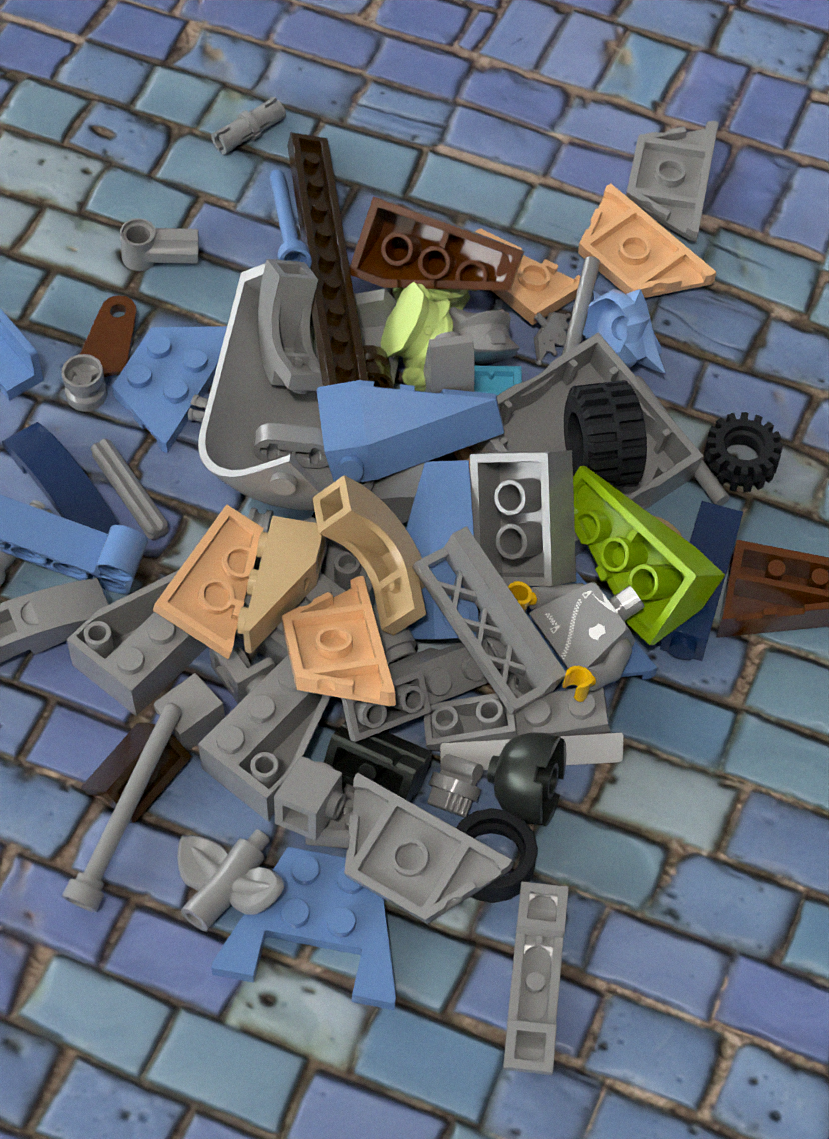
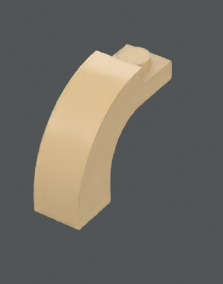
(381, 545)

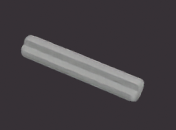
(129, 489)

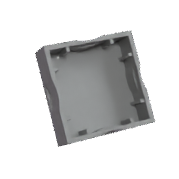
(535, 420)

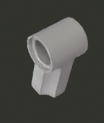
(145, 245)

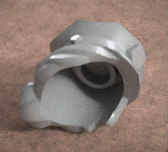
(489, 334)

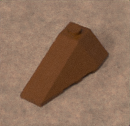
(413, 246)

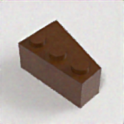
(774, 591)

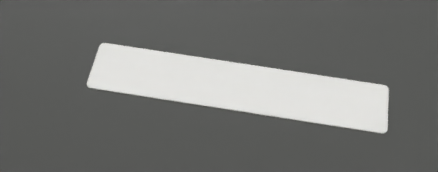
(579, 749)

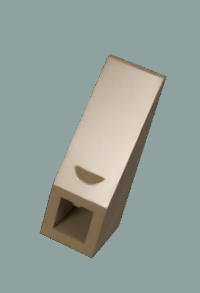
(286, 575)

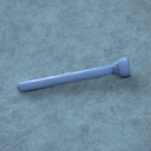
(292, 247)

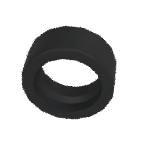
(514, 828)

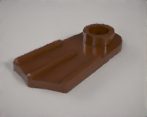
(112, 336)

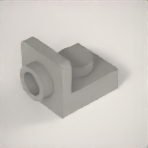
(237, 672)

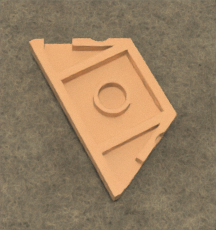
(639, 251)
(339, 647)

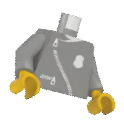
(583, 629)

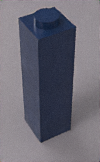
(715, 538)

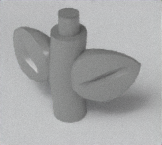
(226, 878)

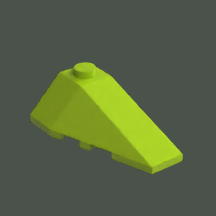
(643, 553)

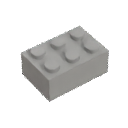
(525, 514)

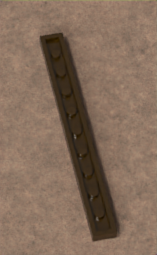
(322, 231)

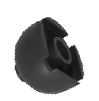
(528, 776)

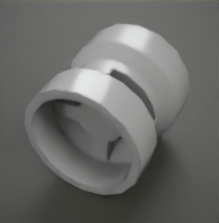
(84, 382)

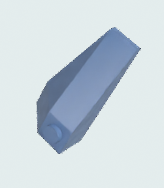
(388, 430)
(437, 512)

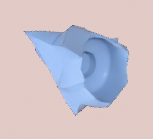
(625, 326)

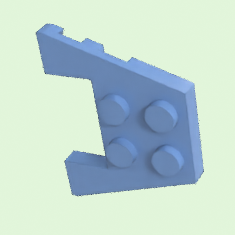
(321, 911)

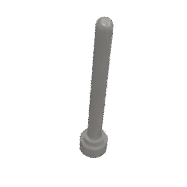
(87, 887)

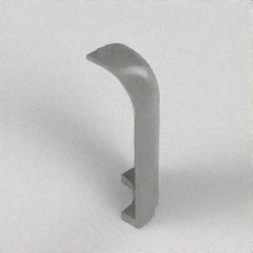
(245, 400)

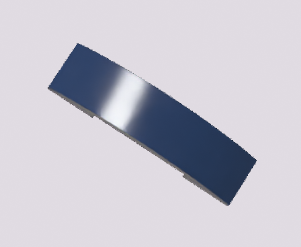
(59, 477)

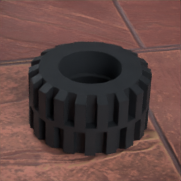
(606, 431)

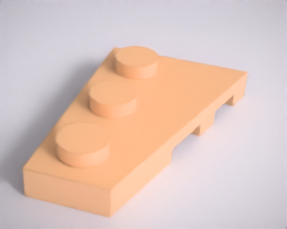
(536, 286)
(213, 582)

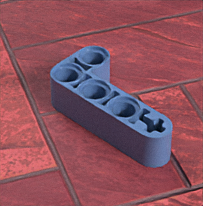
(70, 546)

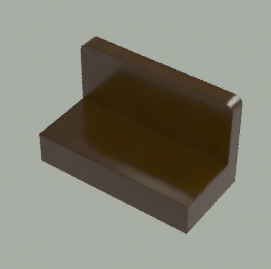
(114, 772)

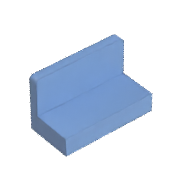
(18, 360)

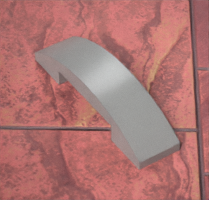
(535, 978)

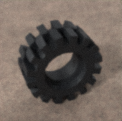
(746, 433)

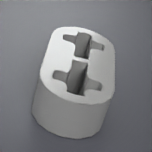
(280, 440)

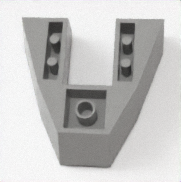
(254, 748)

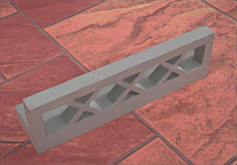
(502, 612)

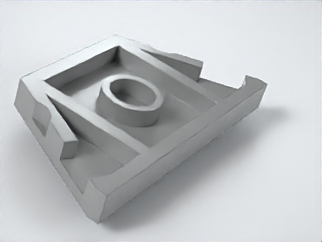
(672, 176)
(414, 855)

